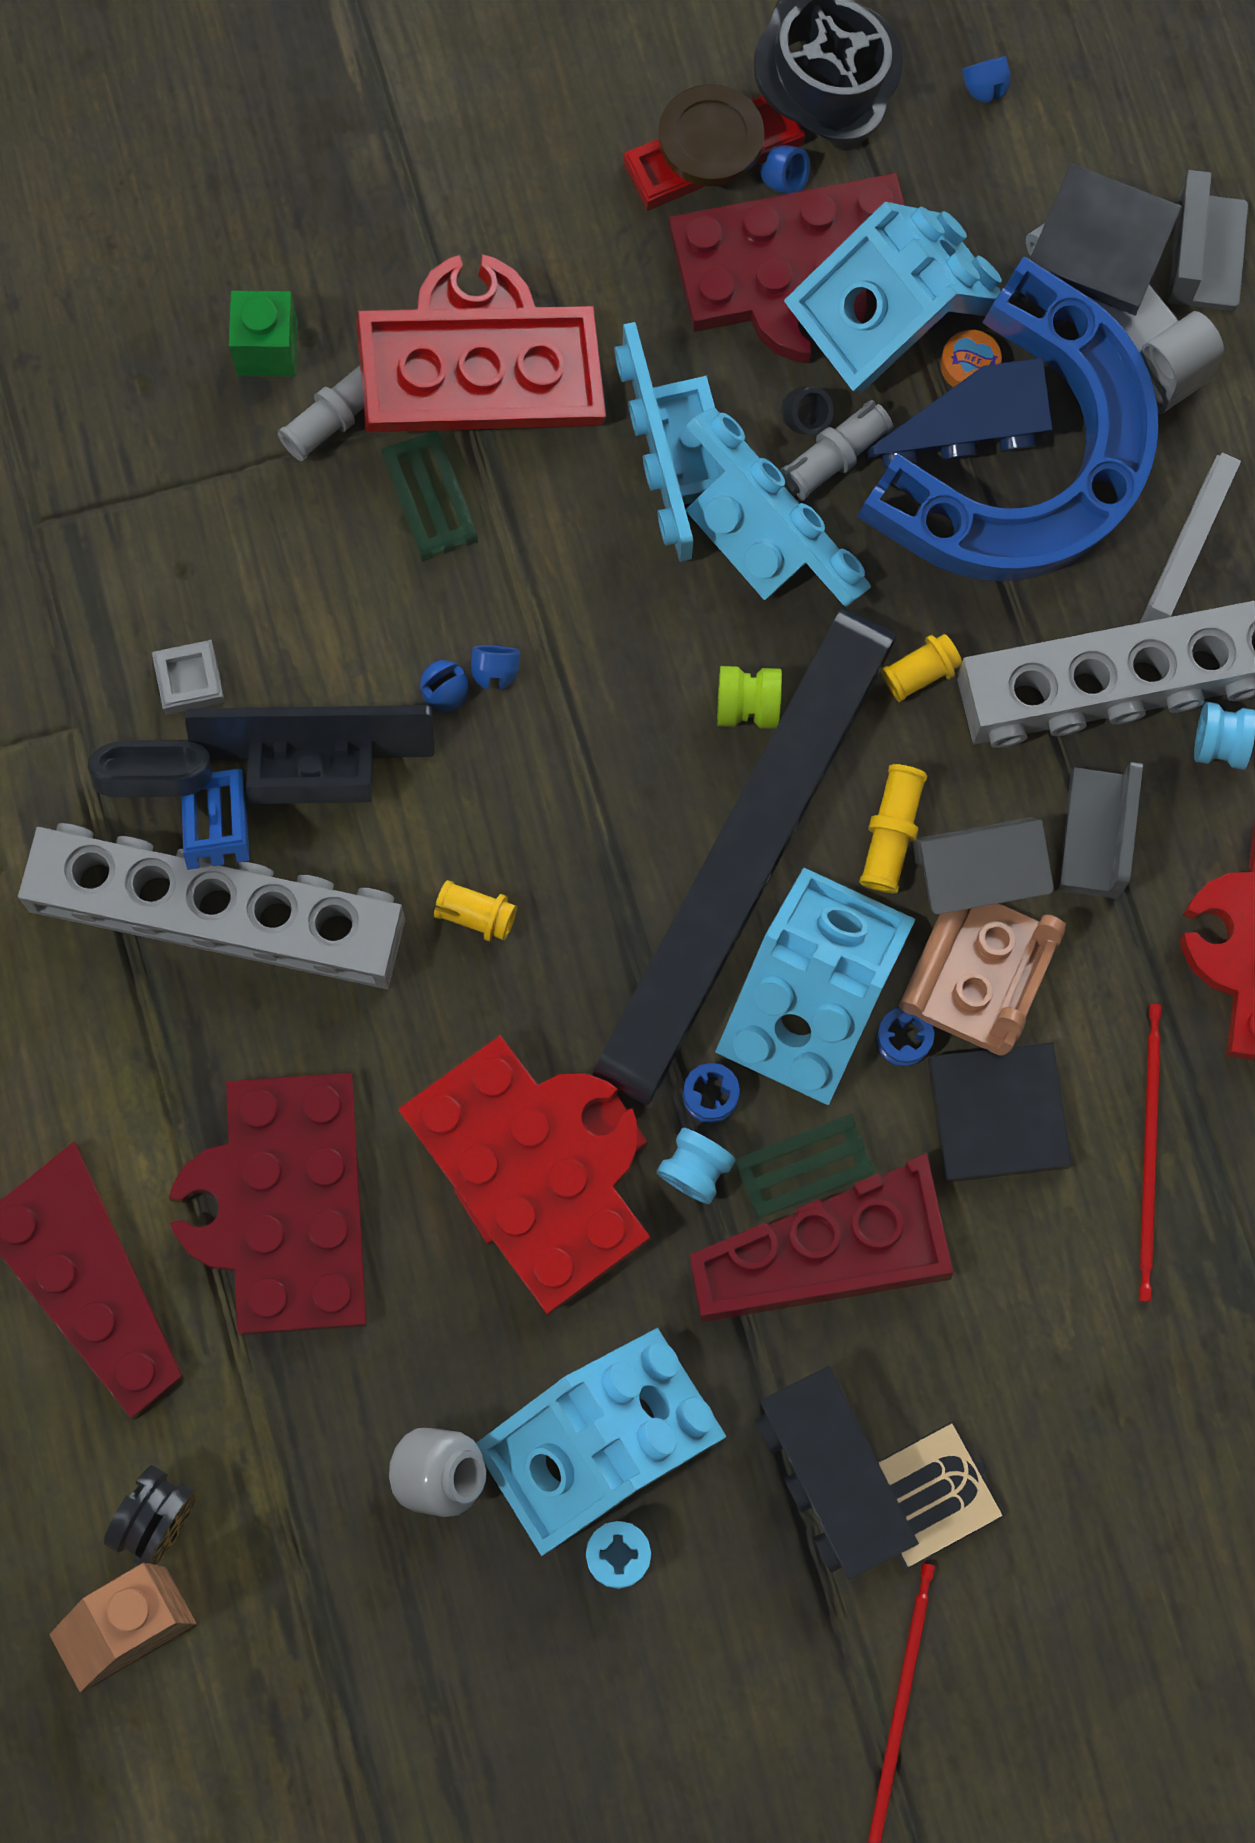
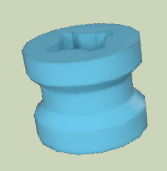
(1225, 735)
(696, 1165)
(618, 1564)

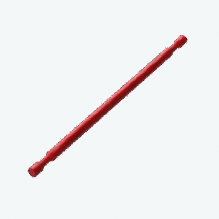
(1150, 1152)
(901, 1706)

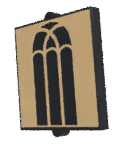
(939, 1492)

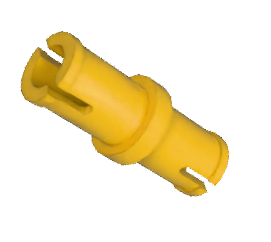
(893, 828)

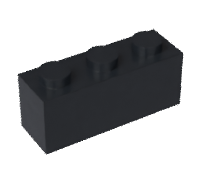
(835, 1474)

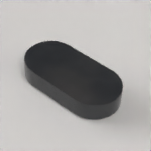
(150, 768)

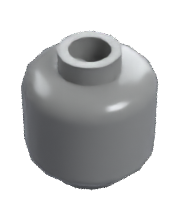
(437, 1472)

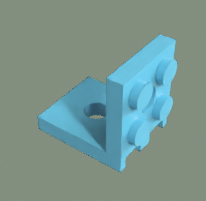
(915, 271)
(819, 962)
(598, 1439)

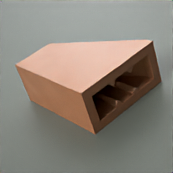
(121, 1624)

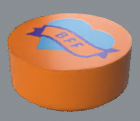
(966, 354)

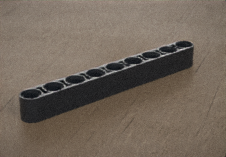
(744, 857)

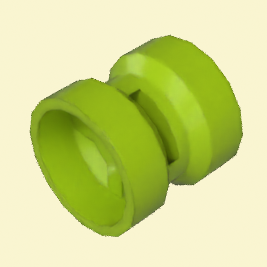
(749, 696)

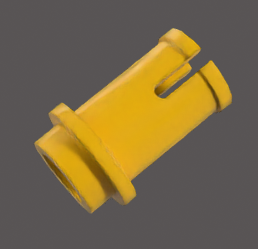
(922, 667)
(476, 911)

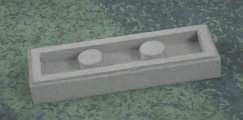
(1191, 538)

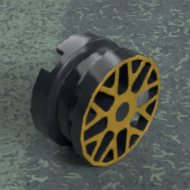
(150, 1517)

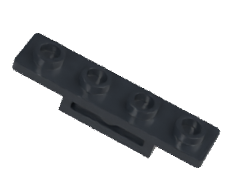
(312, 750)

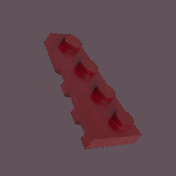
(850, 1245)
(77, 1270)

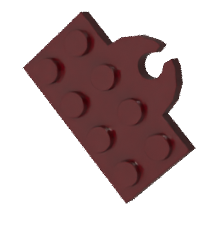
(753, 254)
(284, 1205)

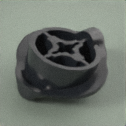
(819, 80)

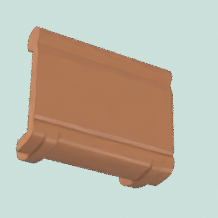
(982, 973)

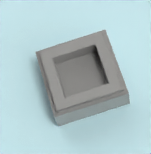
(188, 677)

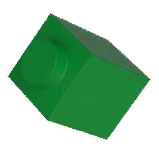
(263, 333)

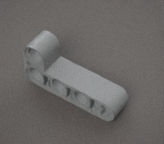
(1176, 353)

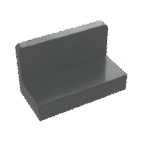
(1207, 247)
(1100, 831)
(984, 865)

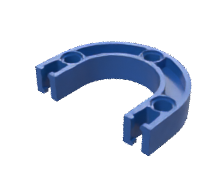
(1120, 448)

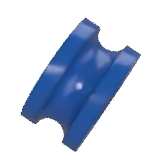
(907, 1055)
(729, 1087)

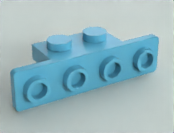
(677, 458)
(760, 520)

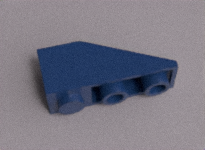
(989, 406)

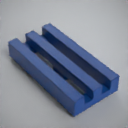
(217, 845)

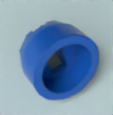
(987, 79)
(785, 169)
(494, 662)
(451, 693)

